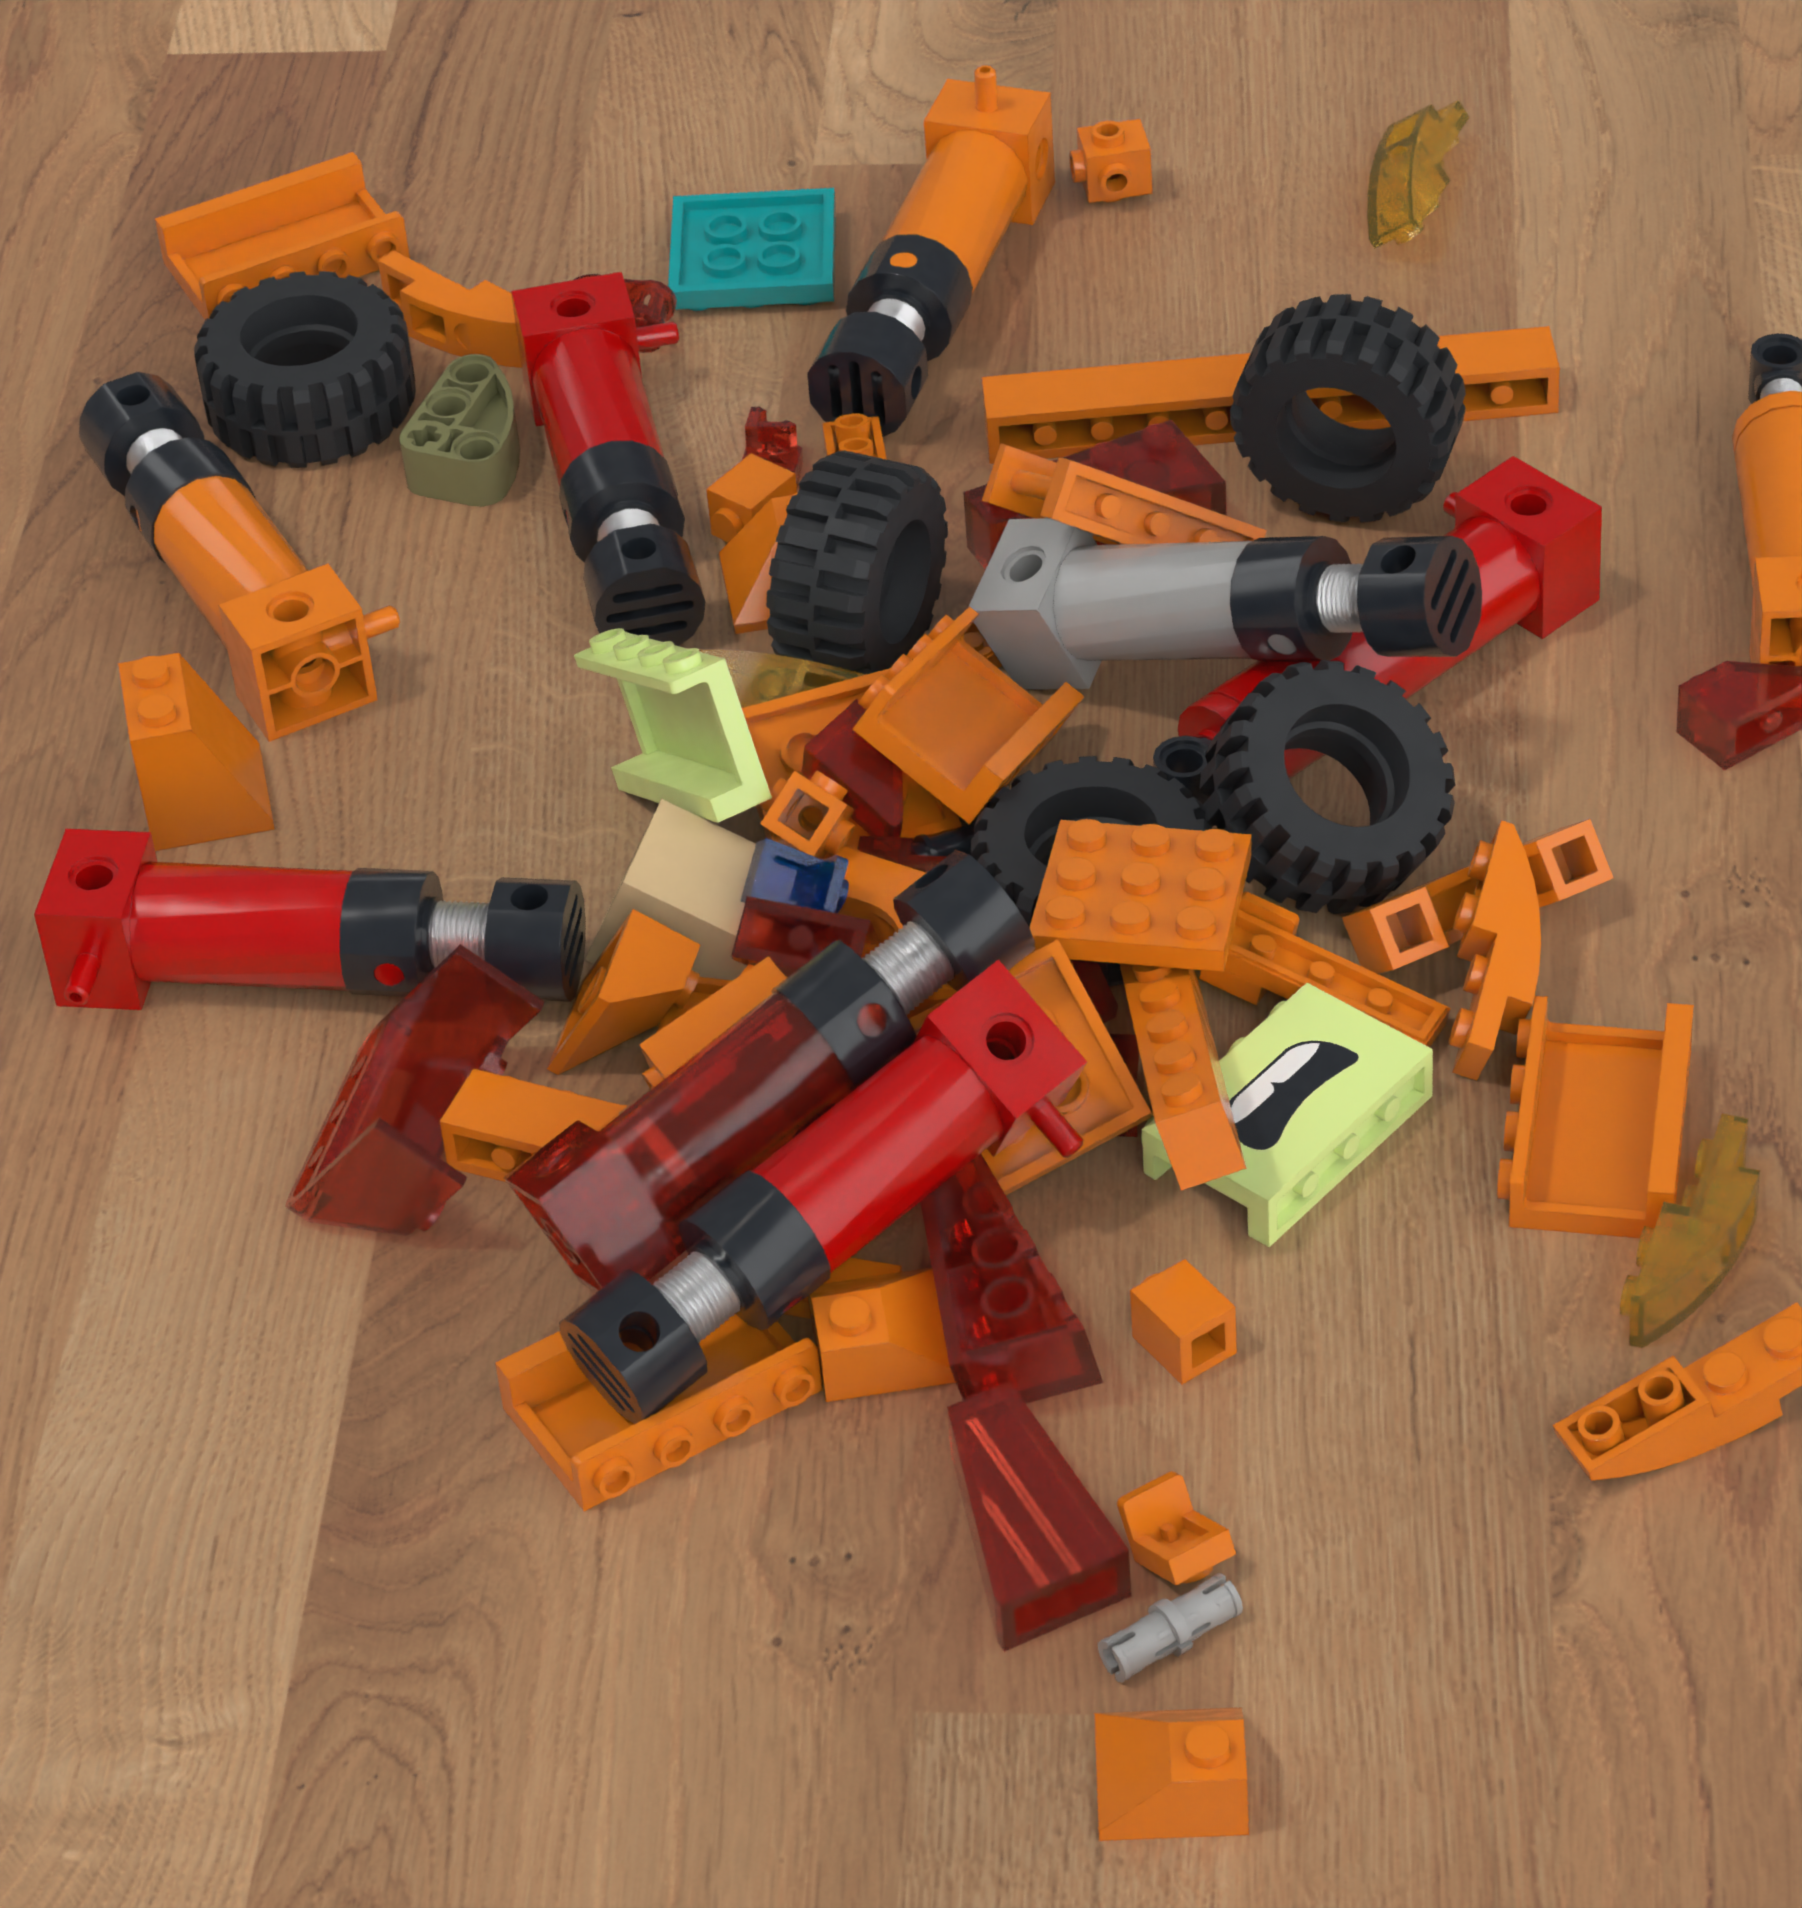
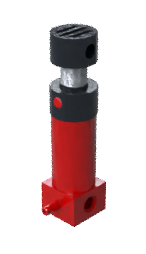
(607, 456)
(124, 920)
(775, 1234)

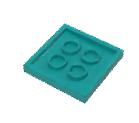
(753, 248)

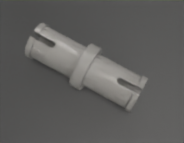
(1170, 1627)

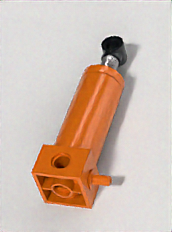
(1770, 489)

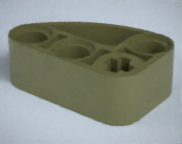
(463, 436)

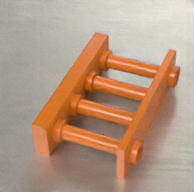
(1104, 503)

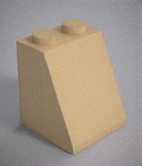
(688, 880)

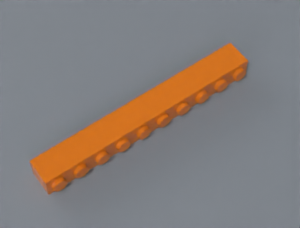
(1080, 407)

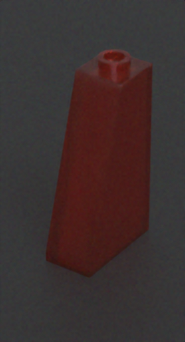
(1032, 1522)

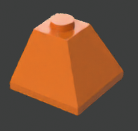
(747, 564)
(627, 990)
(879, 1335)
(1171, 1774)

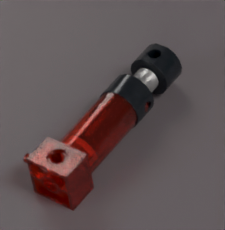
(621, 1190)

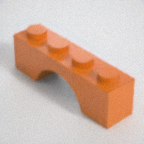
(1424, 916)

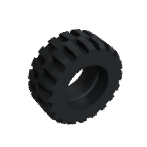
(1370, 355)
(305, 369)
(857, 563)
(1370, 734)
(1021, 822)

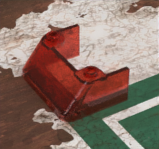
(382, 1137)

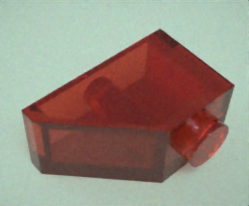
(1739, 709)
(867, 774)
(796, 934)

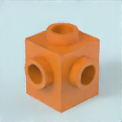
(1112, 160)
(793, 798)

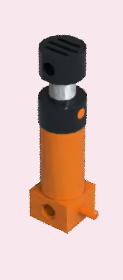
(981, 172)
(287, 629)

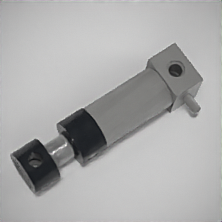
(1065, 604)

